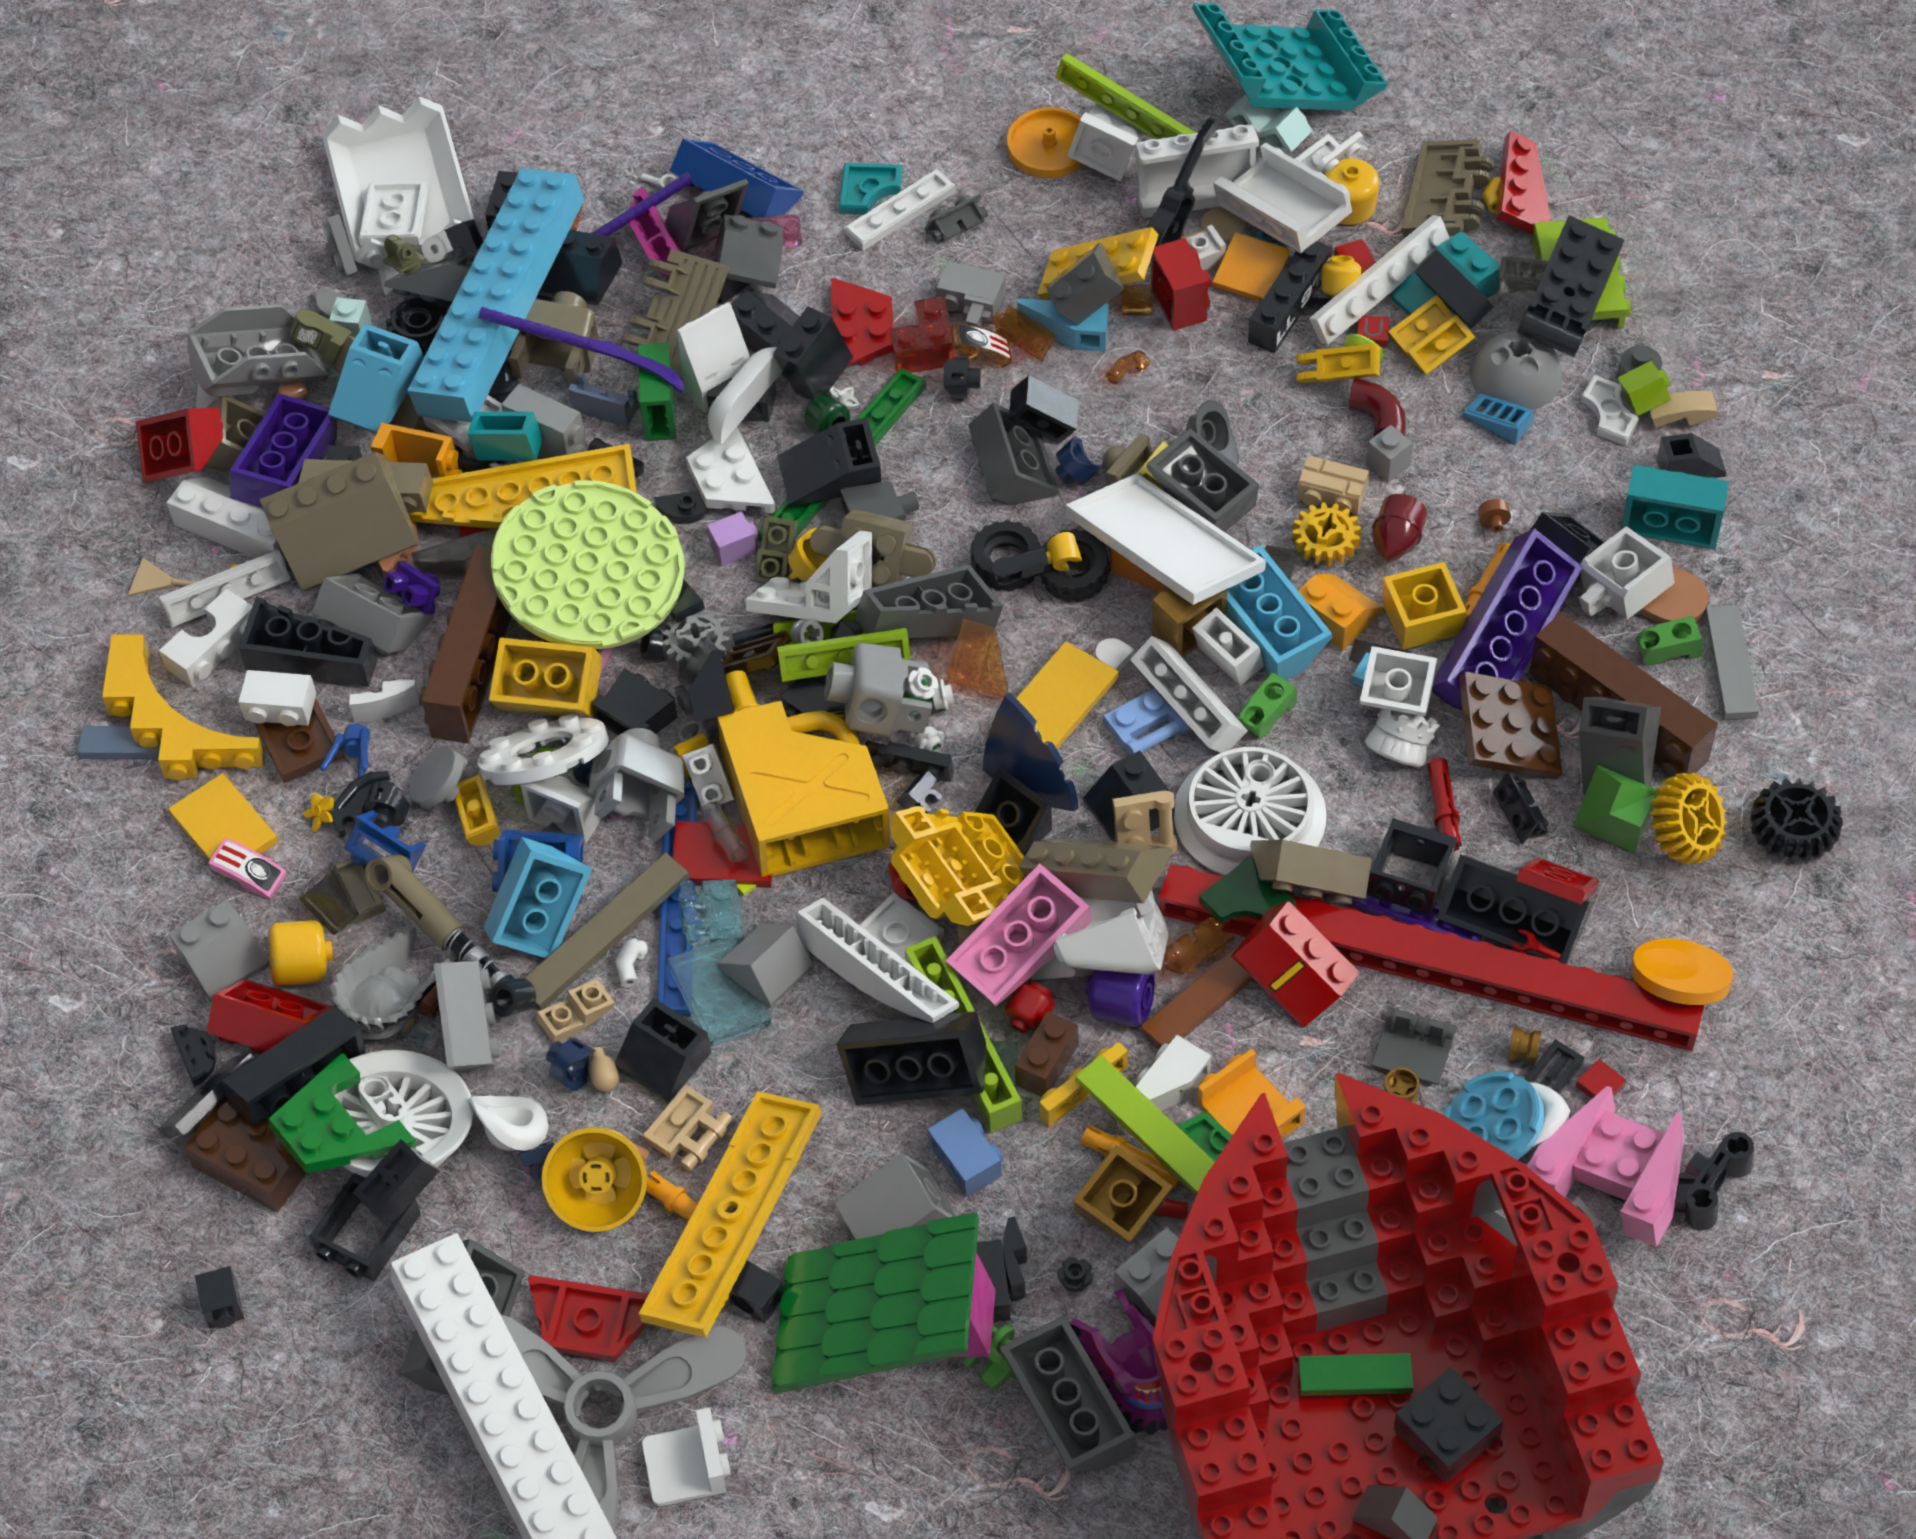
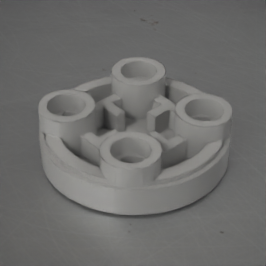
(437, 777)

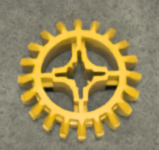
(1688, 818)

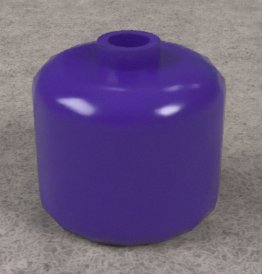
(1120, 996)

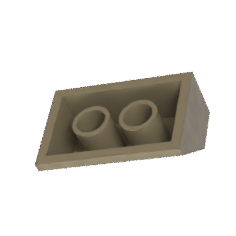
(1311, 869)

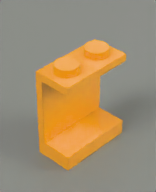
(417, 446)
(1235, 1090)

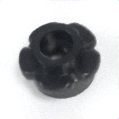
(1078, 1282)

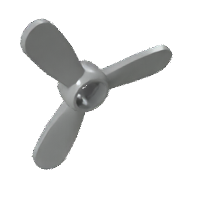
(667, 1378)

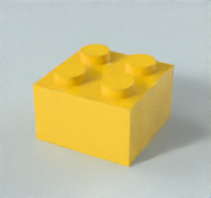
(1423, 605)

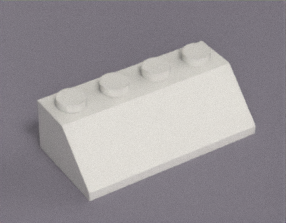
(208, 511)

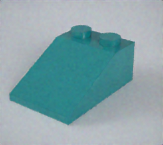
(1467, 258)

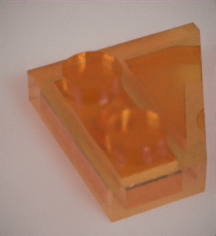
(978, 660)

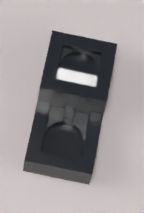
(1014, 1254)

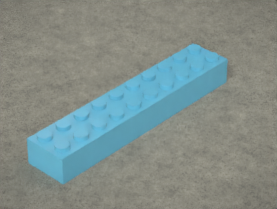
(501, 278)

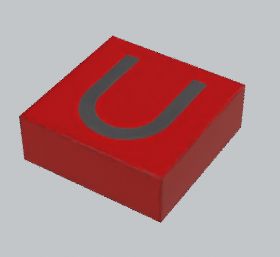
(1374, 328)

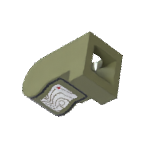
(318, 334)

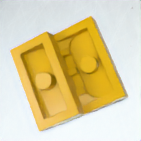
(1431, 335)

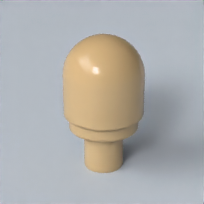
(603, 1071)

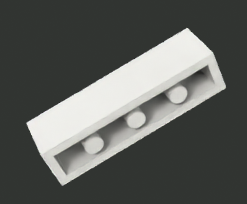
(1188, 695)

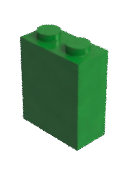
(657, 396)

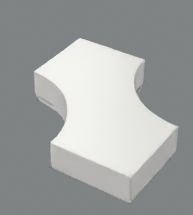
(1605, 401)

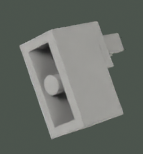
(972, 291)

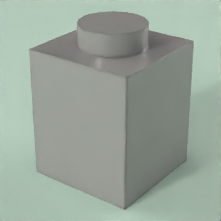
(1389, 453)

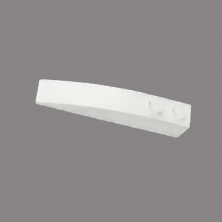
(870, 963)

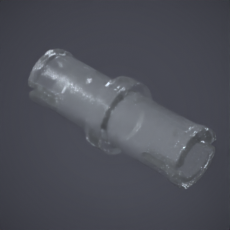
(724, 831)

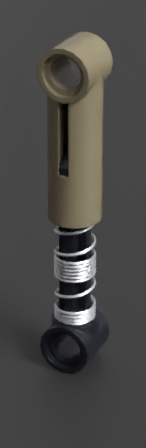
(395, 878)

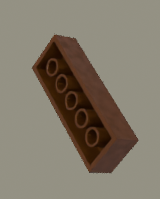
(465, 653)
(1584, 666)

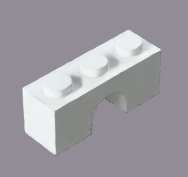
(196, 657)

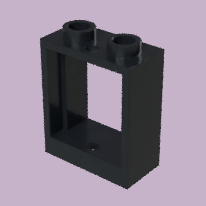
(1403, 840)
(335, 1219)

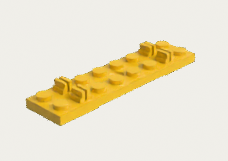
(716, 1242)

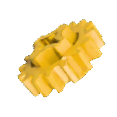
(1326, 534)

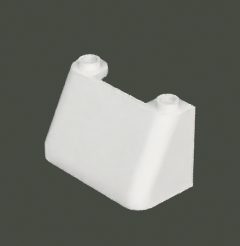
(1118, 939)

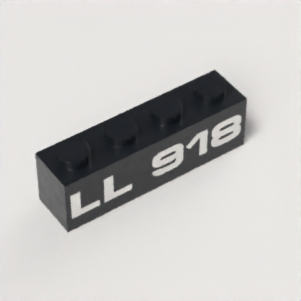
(1288, 297)

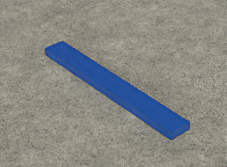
(671, 937)

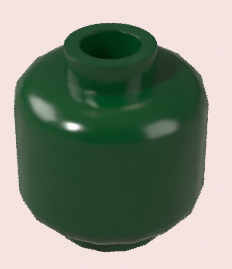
(825, 412)

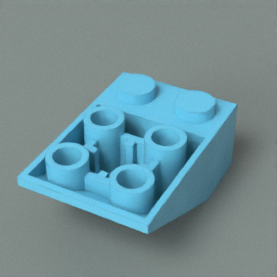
(375, 378)

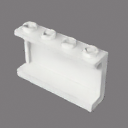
(1159, 161)
(1285, 199)

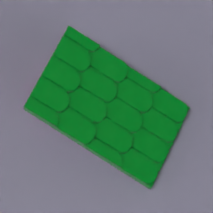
(883, 1304)

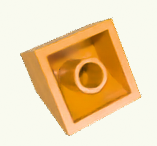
(1340, 607)

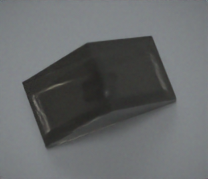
(329, 899)

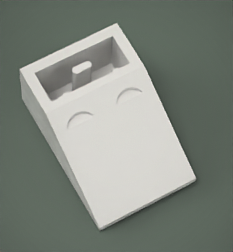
(710, 352)

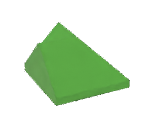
(1615, 809)

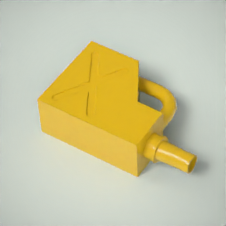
(797, 791)

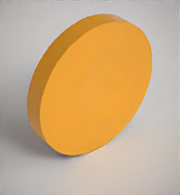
(1041, 142)
(1682, 971)

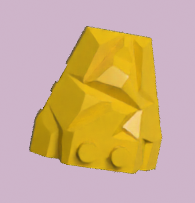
(955, 863)

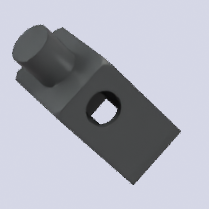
(878, 499)

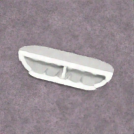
(742, 393)

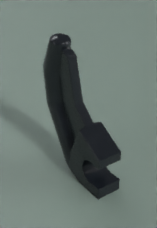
(351, 800)

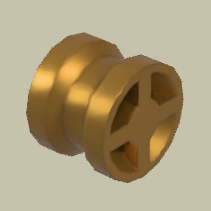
(1524, 1045)

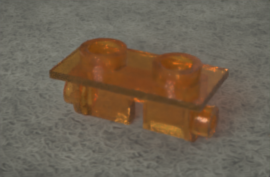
(1024, 332)
(1185, 955)

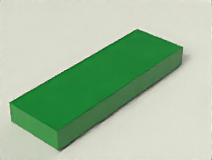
(1355, 1374)

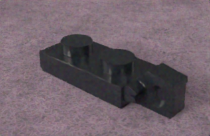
(909, 759)

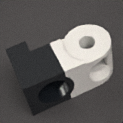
(444, 244)

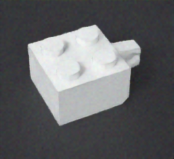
(1624, 574)

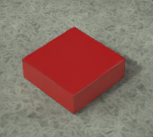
(1599, 1077)

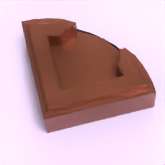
(430, 1003)

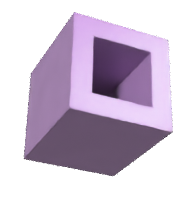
(732, 538)

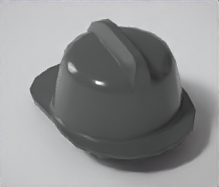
(1214, 426)

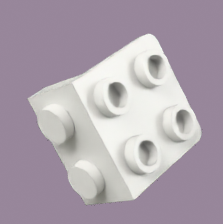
(1327, 152)
(686, 1462)

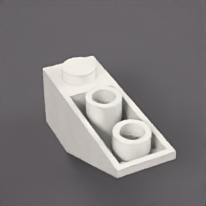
(1174, 1074)

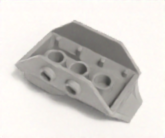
(249, 348)

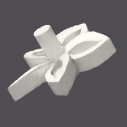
(845, 397)

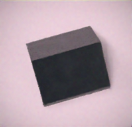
(1018, 810)

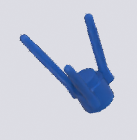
(355, 745)

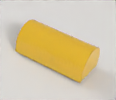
(476, 812)

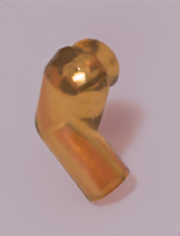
(1126, 362)

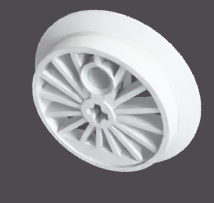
(1224, 848)
(382, 1105)

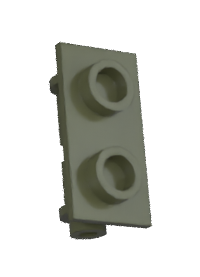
(402, 255)

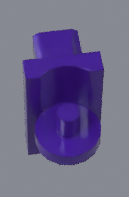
(413, 587)

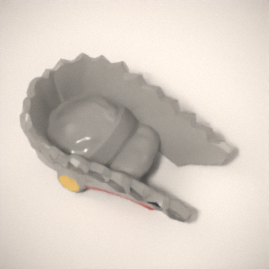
(377, 989)

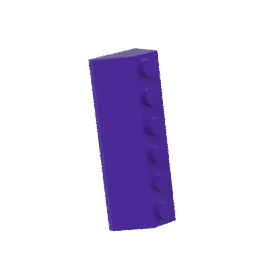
(1509, 614)

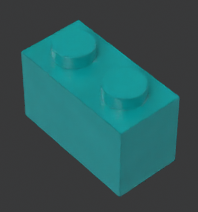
(505, 435)

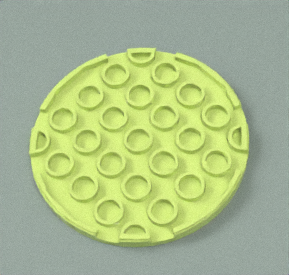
(587, 564)

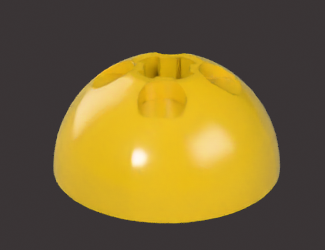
(581, 1193)

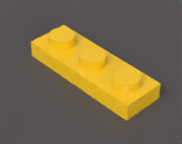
(1061, 1101)

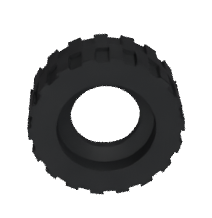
(998, 535)
(1091, 582)

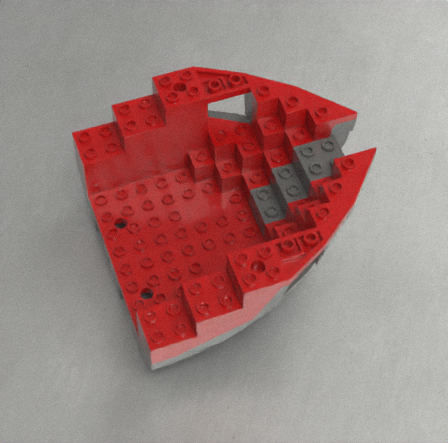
(1393, 1248)

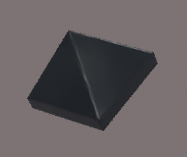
(845, 629)

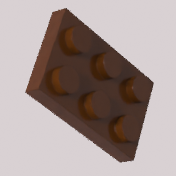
(299, 747)

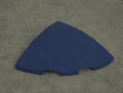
(1019, 750)

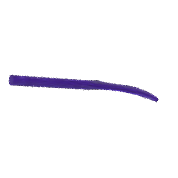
(643, 206)
(602, 347)

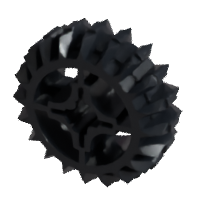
(1799, 837)

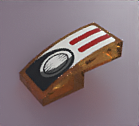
(979, 341)

